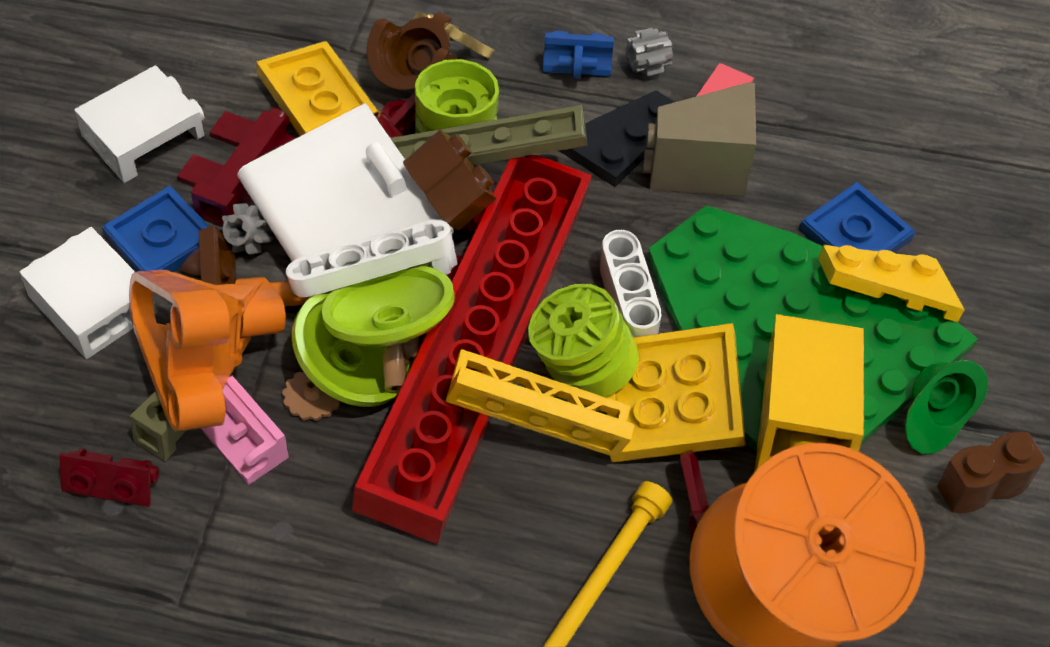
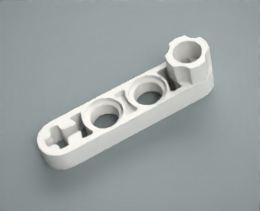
(418, 244)

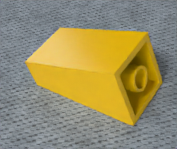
(812, 387)

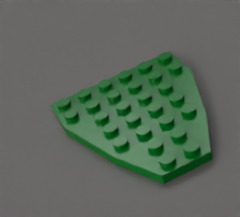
(746, 272)

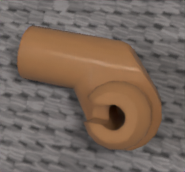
(394, 363)

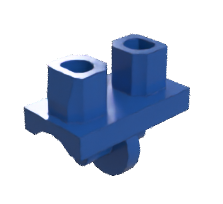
(578, 54)

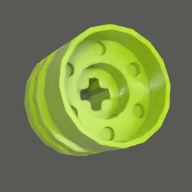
(454, 95)
(584, 339)

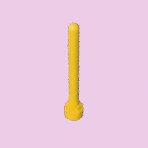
(649, 504)

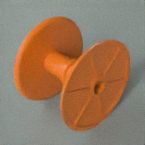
(808, 551)

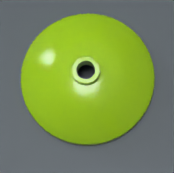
(389, 307)
(320, 355)

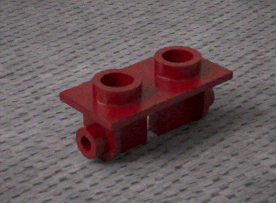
(102, 478)

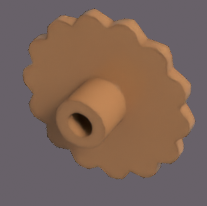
(307, 399)

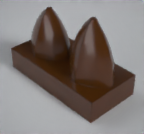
(212, 258)

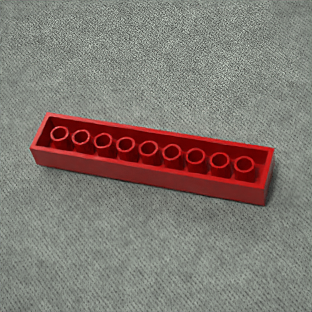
(497, 287)

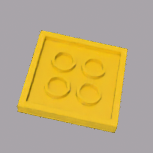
(684, 394)

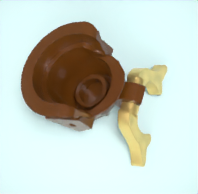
(403, 52)

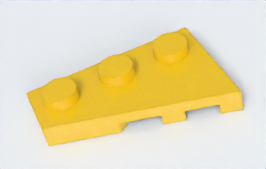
(911, 278)

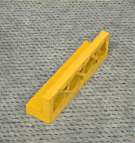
(540, 411)

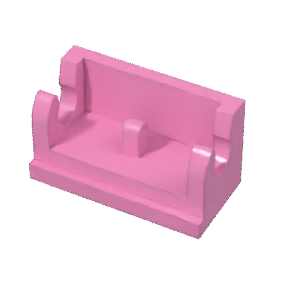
(248, 435)

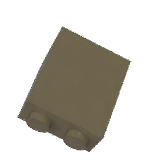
(703, 143)

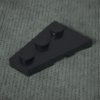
(618, 138)

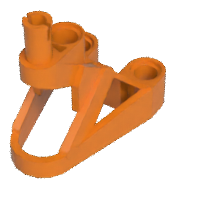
(205, 337)

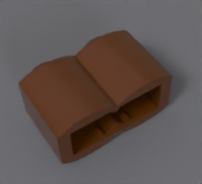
(450, 180)
(990, 472)

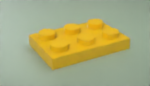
(311, 86)

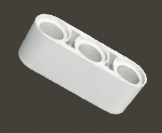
(624, 270)

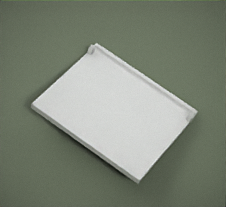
(335, 186)

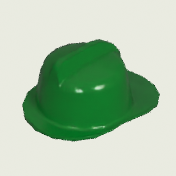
(943, 402)

